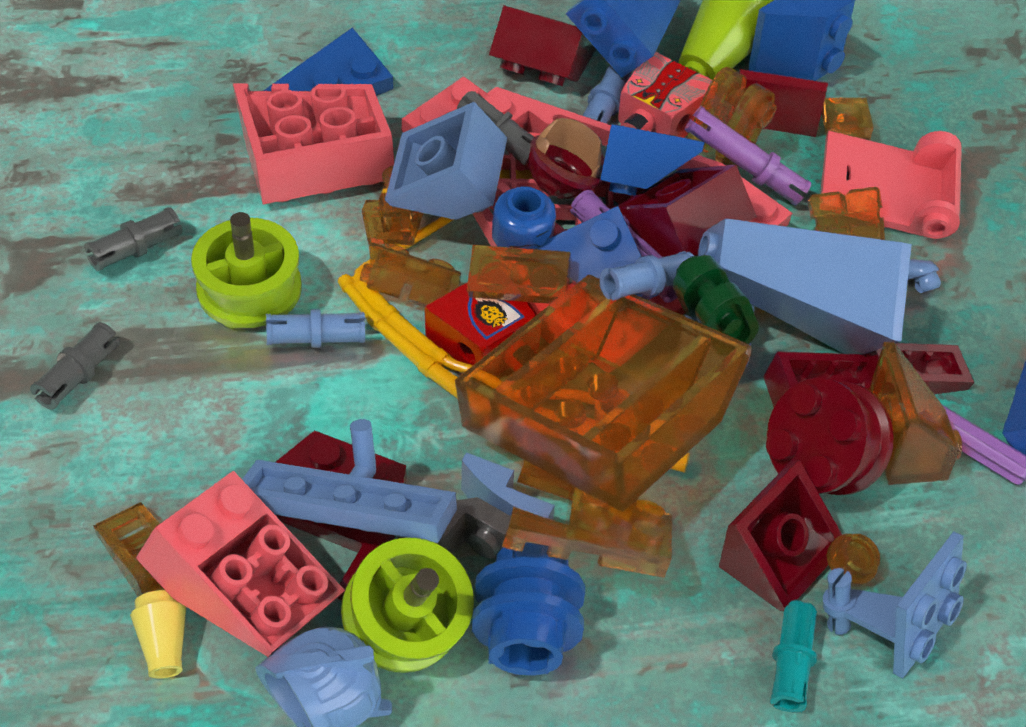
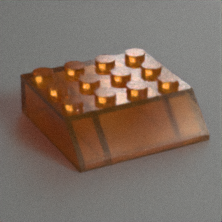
(603, 390)

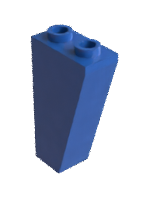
(624, 29)

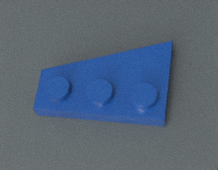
(340, 62)

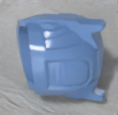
(325, 679)

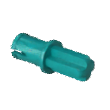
(794, 657)

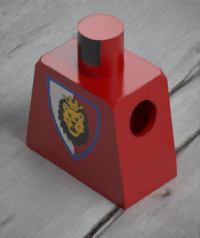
(472, 326)

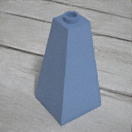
(820, 282)

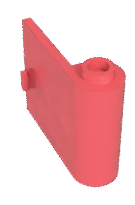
(916, 186)

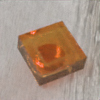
(848, 117)

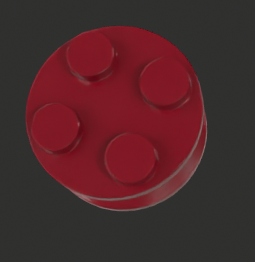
(834, 431)

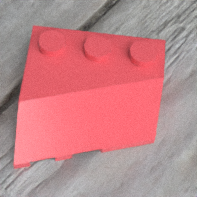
(313, 138)

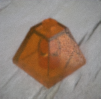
(923, 436)

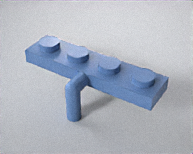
(353, 498)

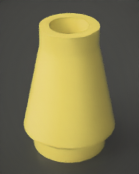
(160, 631)

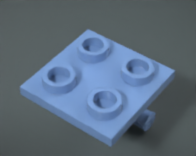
(905, 620)

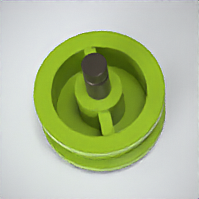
(246, 271)
(408, 603)

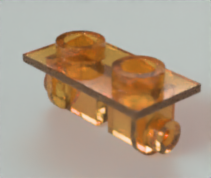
(394, 266)

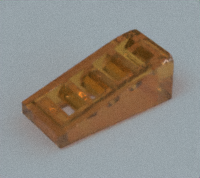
(126, 550)

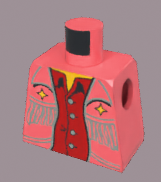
(662, 96)

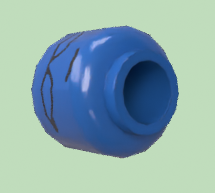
(523, 218)

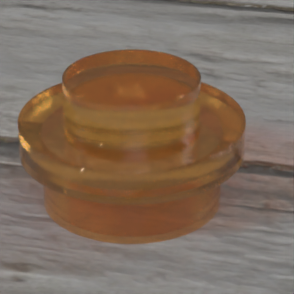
(856, 555)

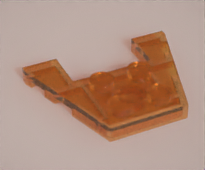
(626, 540)

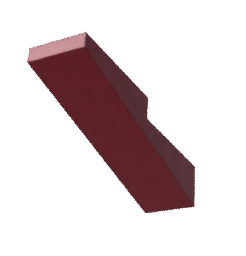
(937, 364)

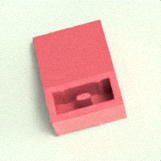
(239, 566)

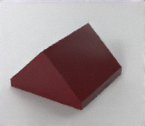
(797, 102)
(780, 538)

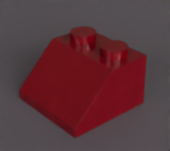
(542, 45)
(685, 205)

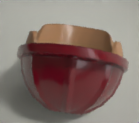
(566, 159)

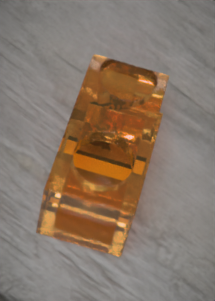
(389, 223)

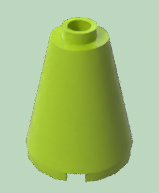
(721, 35)

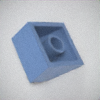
(448, 165)

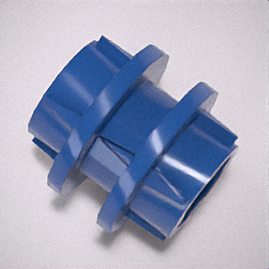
(528, 610)

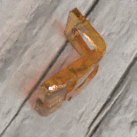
(849, 214)

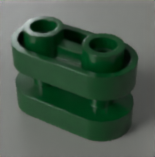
(713, 299)

